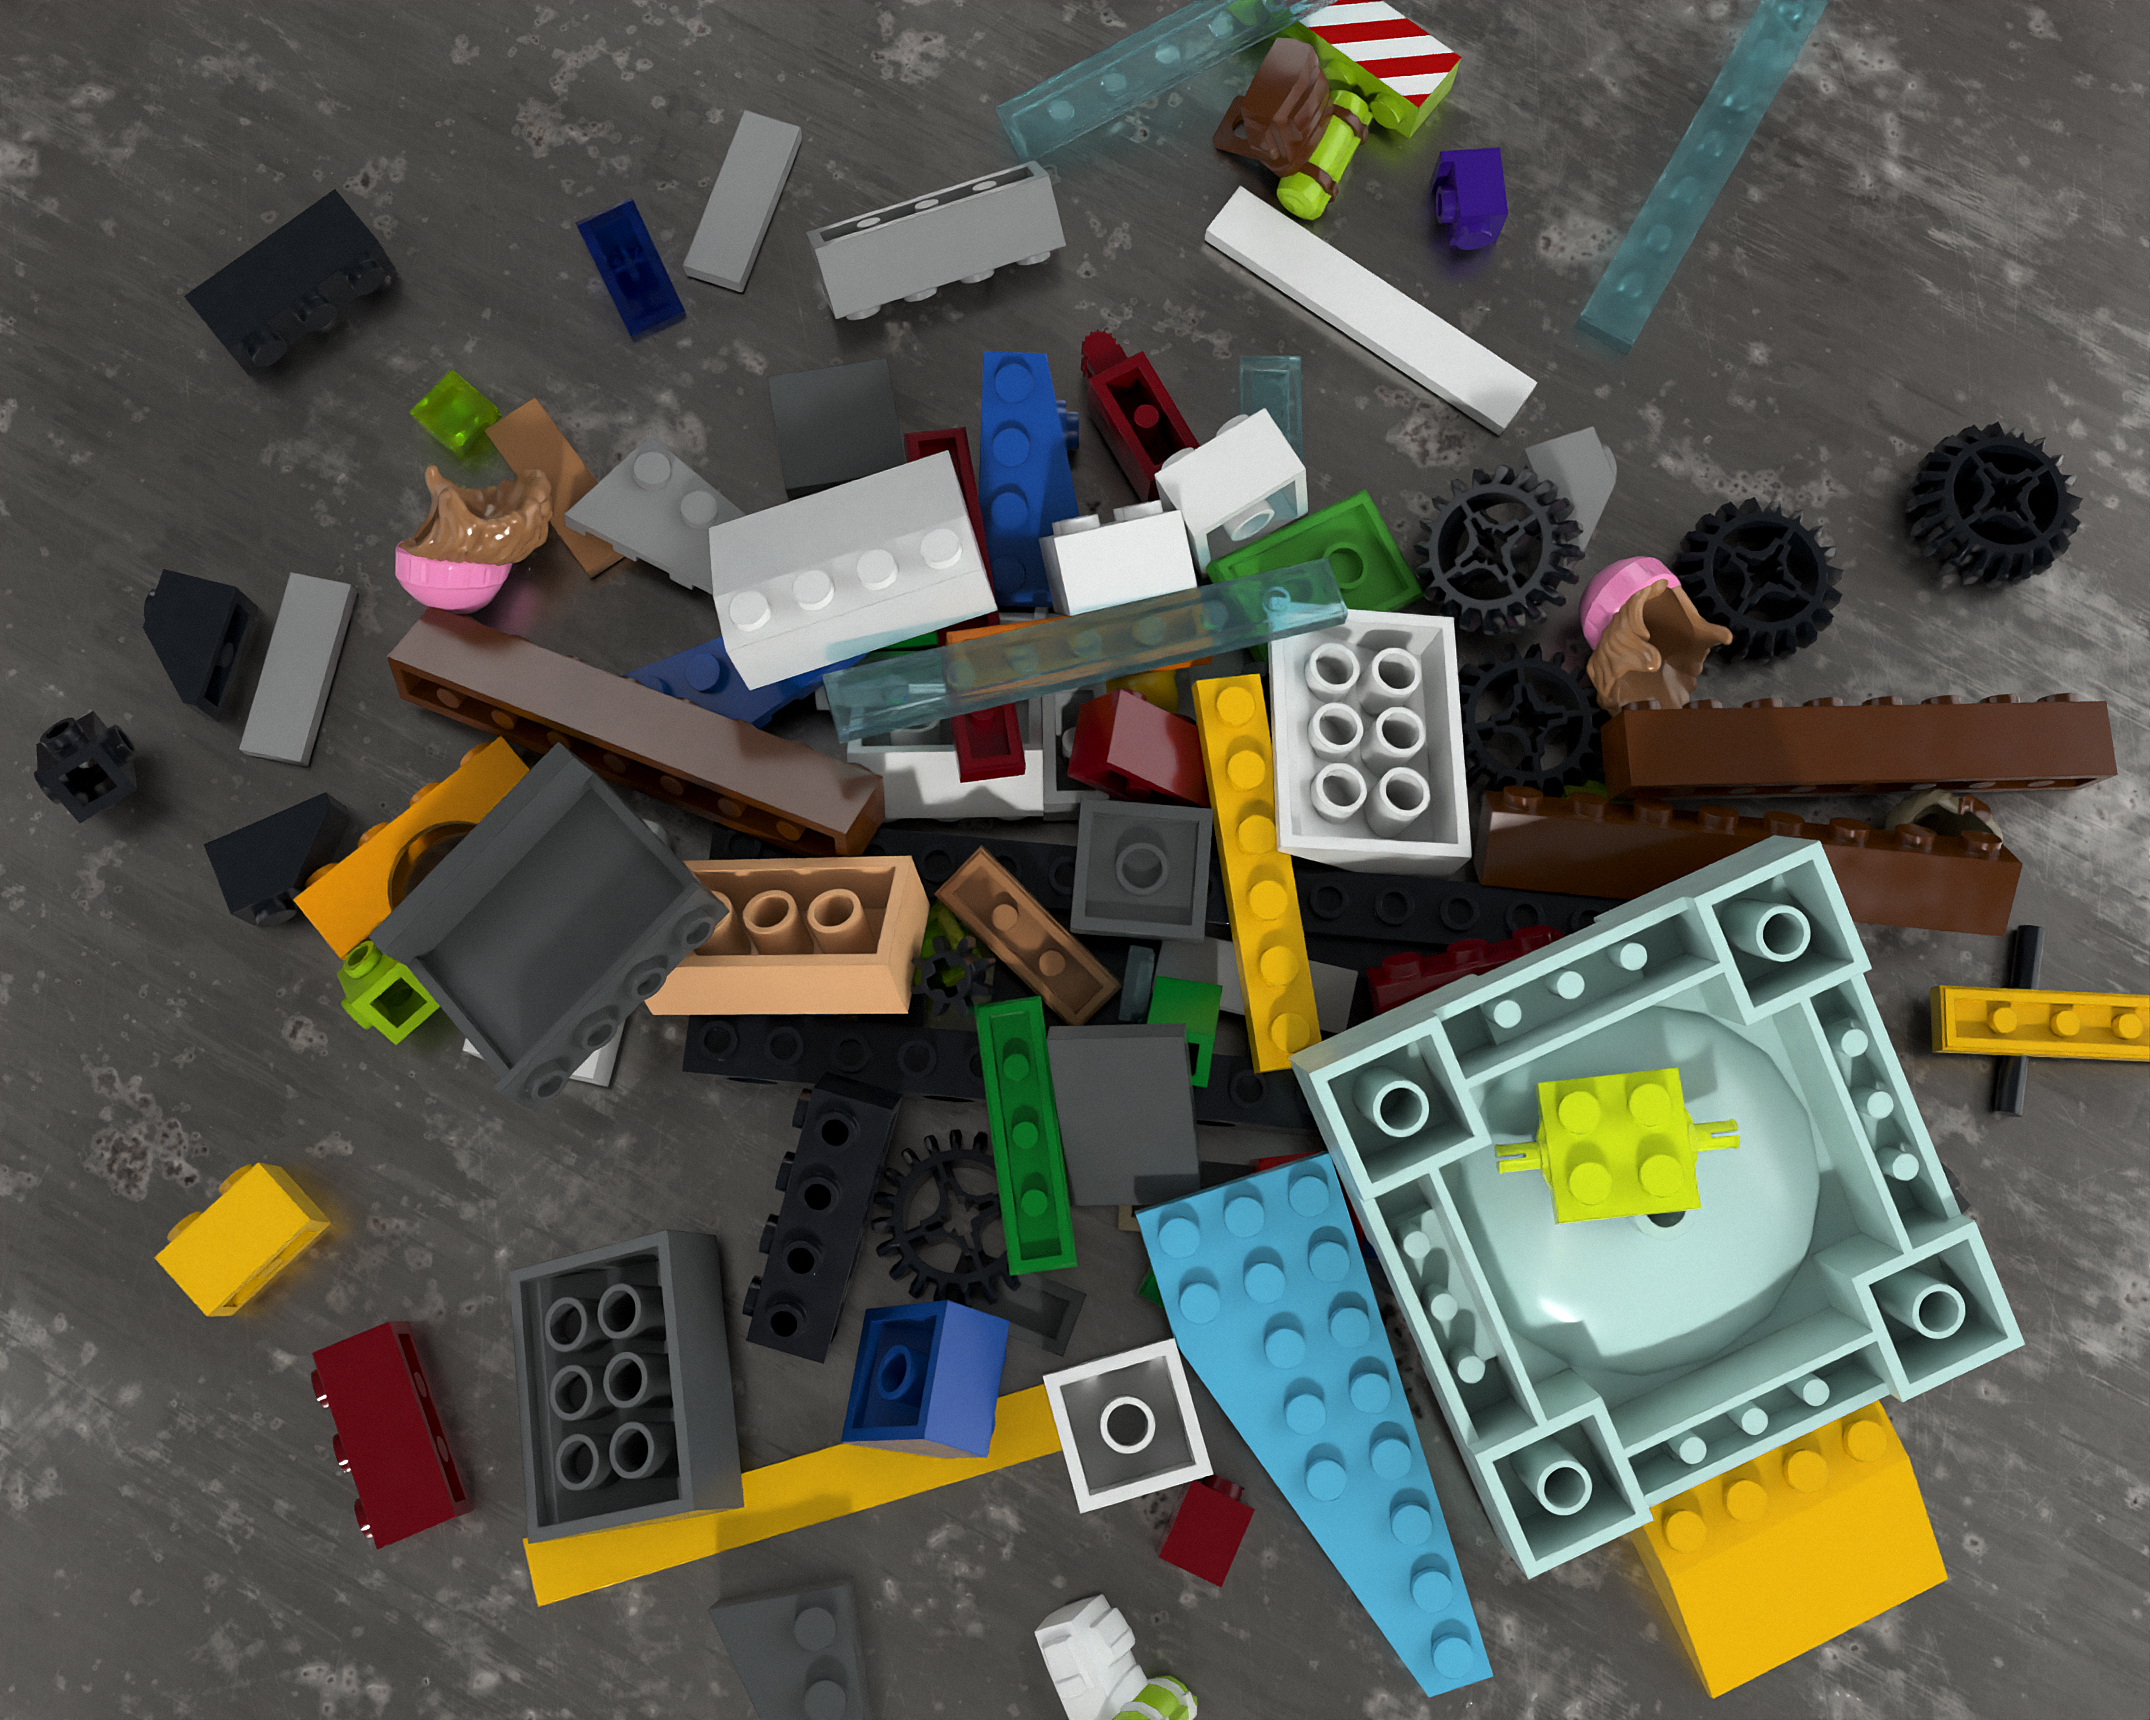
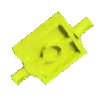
(1617, 1146)

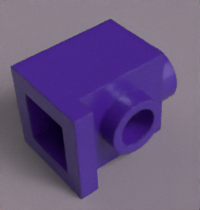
(1470, 196)

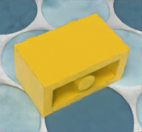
(241, 1238)

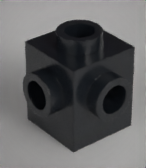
(85, 765)

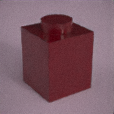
(1206, 1528)

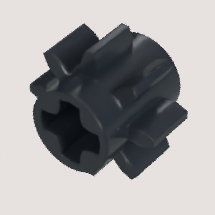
(941, 963)

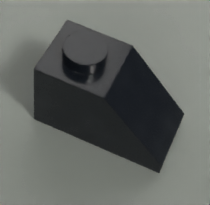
(198, 636)
(273, 858)

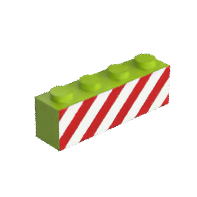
(1380, 59)

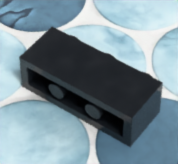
(291, 282)

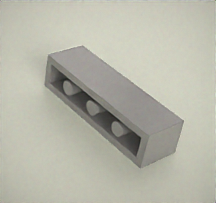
(937, 240)

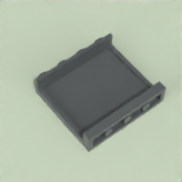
(550, 925)

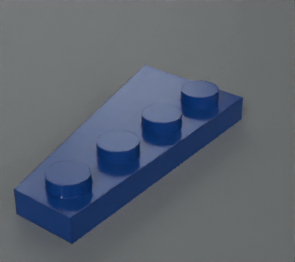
(1021, 473)
(714, 683)

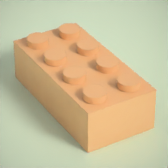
(804, 939)

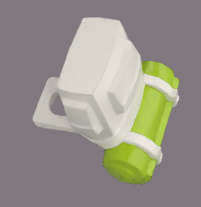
(1096, 1672)

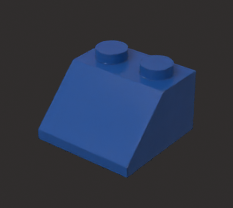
(927, 1380)

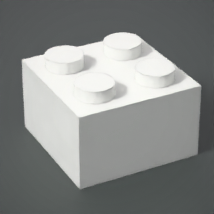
(1234, 487)
(1117, 561)
(1127, 1424)

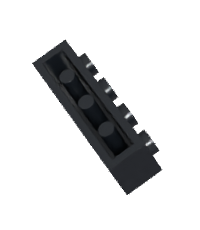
(822, 1216)

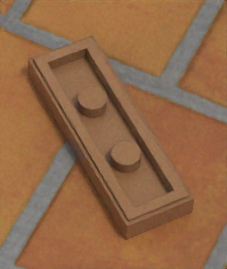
(532, 441)
(1028, 938)

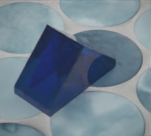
(629, 266)

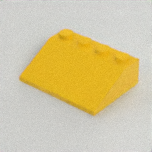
(1791, 1548)

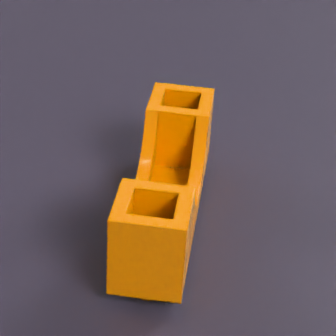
(364, 888)

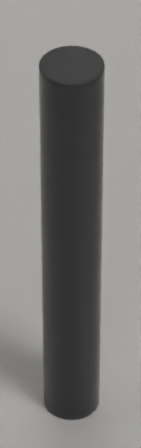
(2024, 976)

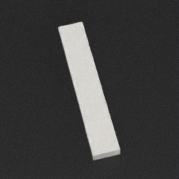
(1370, 310)

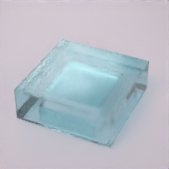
(1136, 984)

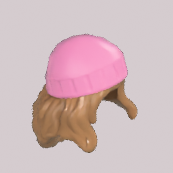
(473, 540)
(1644, 635)

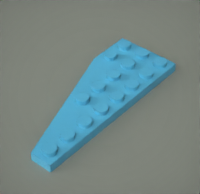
(1296, 1354)

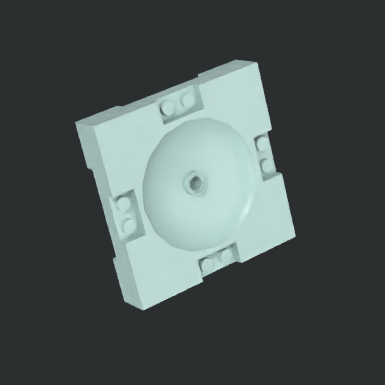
(1674, 1345)

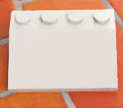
(847, 571)
(1371, 746)

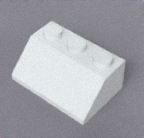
(924, 776)

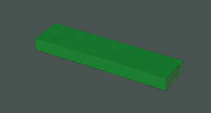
(1025, 1136)

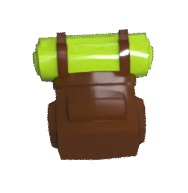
(1297, 127)

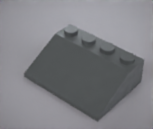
(624, 1387)

